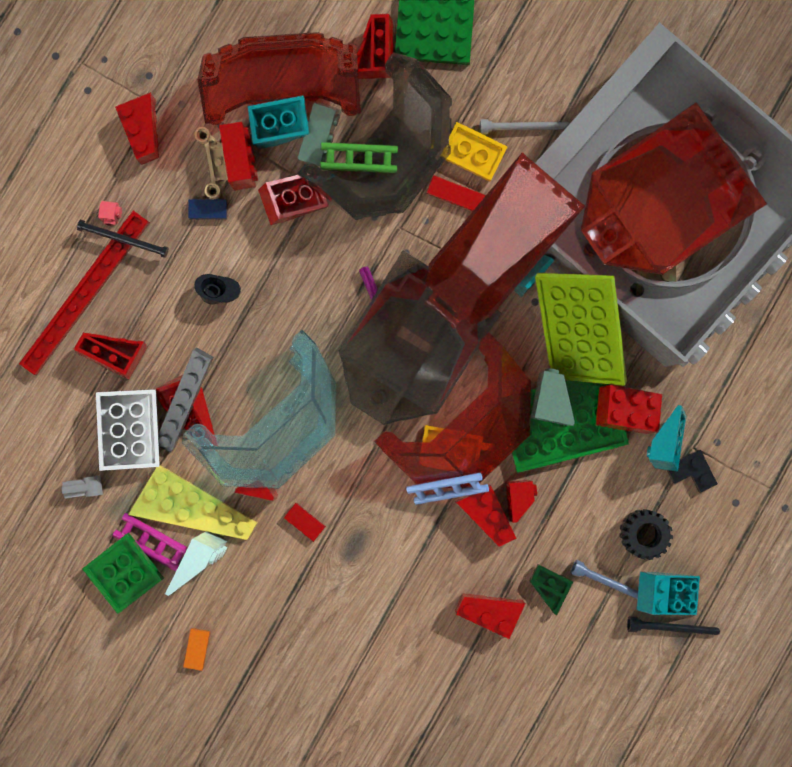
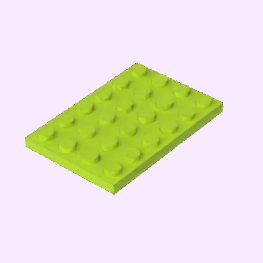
(582, 327)

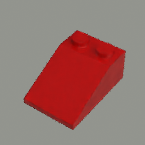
(290, 199)

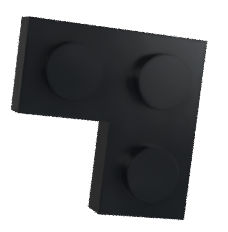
(696, 467)

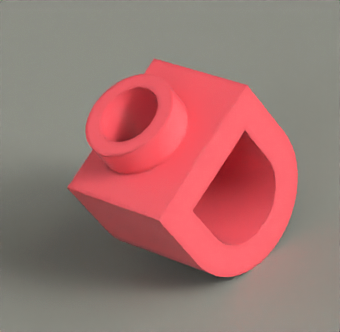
(109, 213)

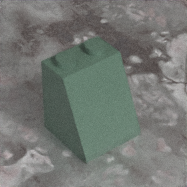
(552, 399)

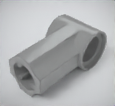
(86, 487)

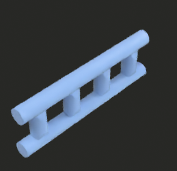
(454, 482)

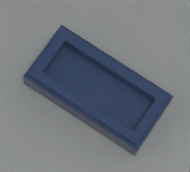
(207, 208)

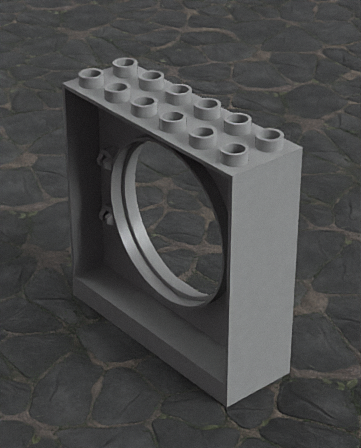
(637, 100)

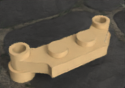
(216, 163)

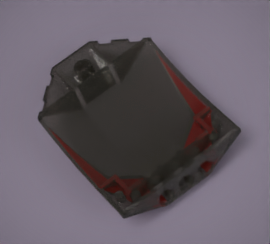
(403, 353)

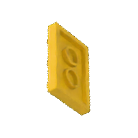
(475, 151)

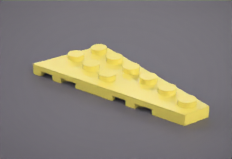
(181, 503)

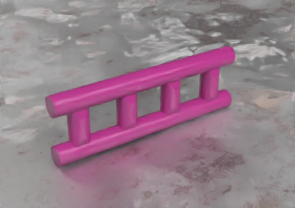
(164, 540)

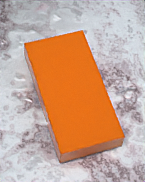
(196, 649)

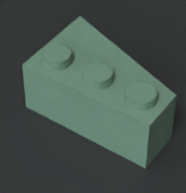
(321, 129)

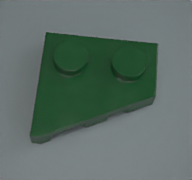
(551, 587)

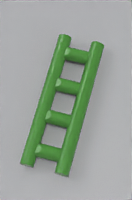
(350, 166)

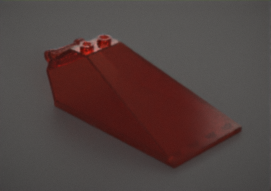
(500, 242)

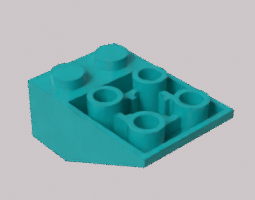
(668, 593)

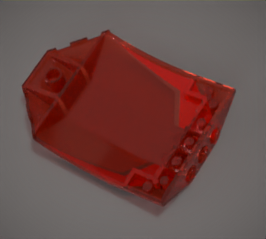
(667, 196)

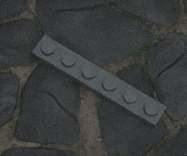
(184, 399)

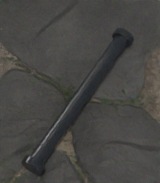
(163, 251)

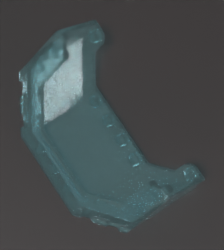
(283, 437)

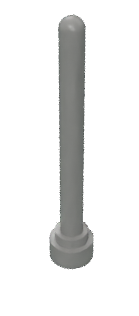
(487, 126)

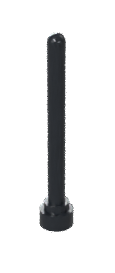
(635, 624)

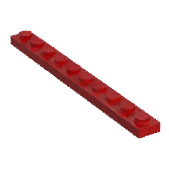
(82, 295)

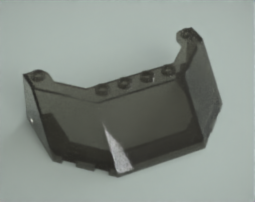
(420, 130)

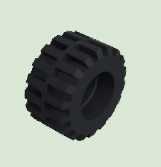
(661, 539)

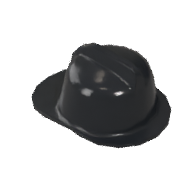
(217, 289)

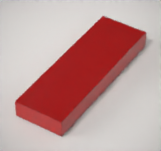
(454, 193)

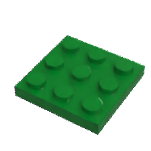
(123, 573)

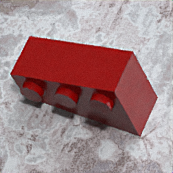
(139, 123)
(112, 353)

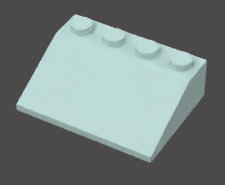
(201, 553)

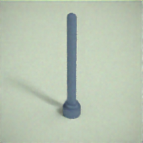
(579, 569)

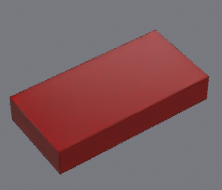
(304, 522)

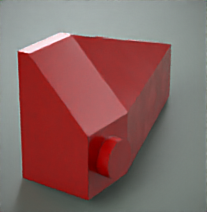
(199, 412)

